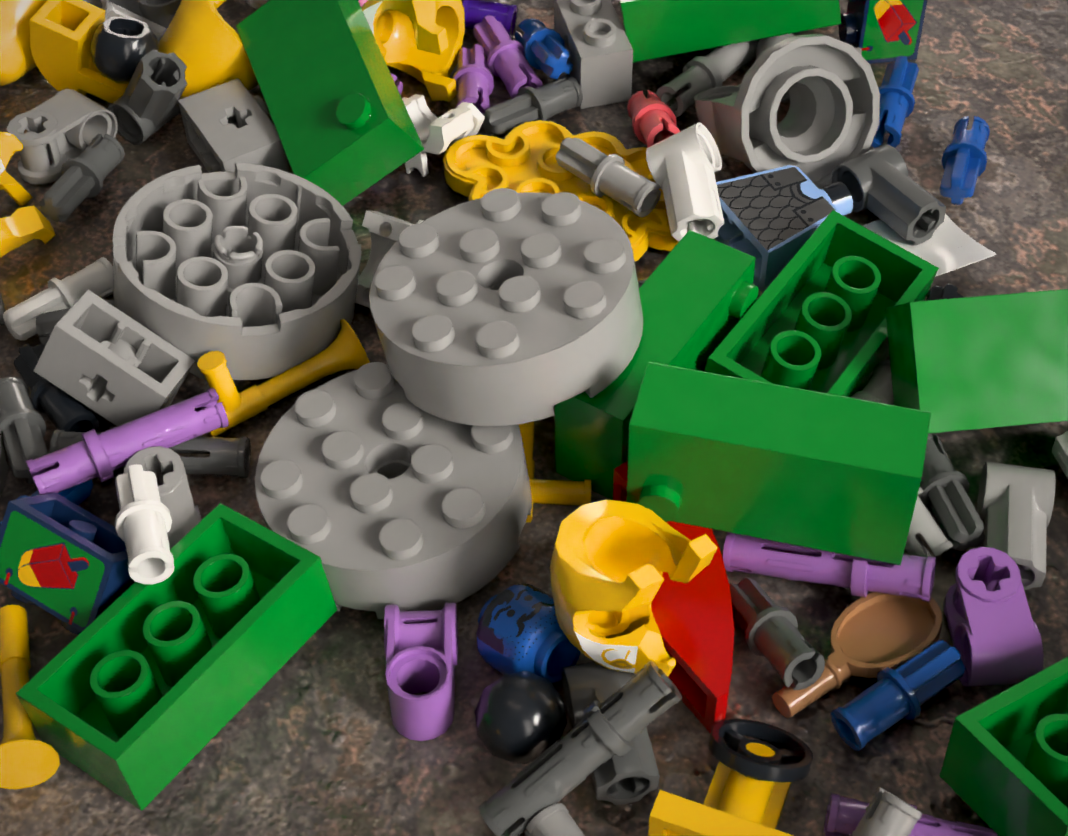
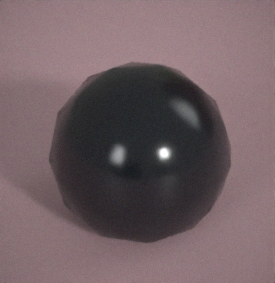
(120, 45)
(520, 717)

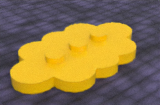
(529, 164)

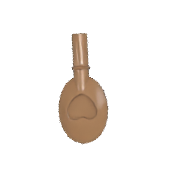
(866, 639)

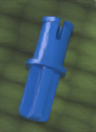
(544, 48)
(895, 100)
(964, 159)
(898, 694)

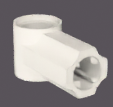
(685, 172)

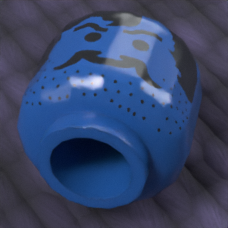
(523, 634)

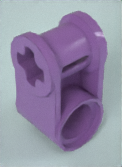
(992, 620)
(421, 658)

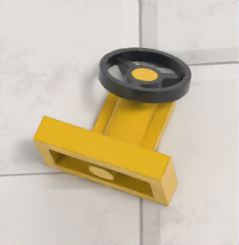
(745, 788)

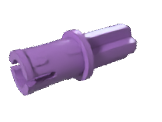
(505, 56)
(473, 78)

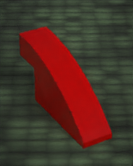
(695, 626)

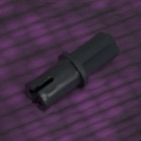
(47, 398)

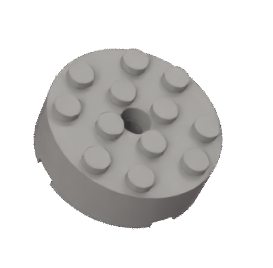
(237, 266)
(507, 307)
(392, 494)

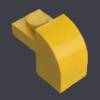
(61, 48)

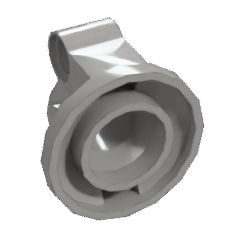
(829, 113)

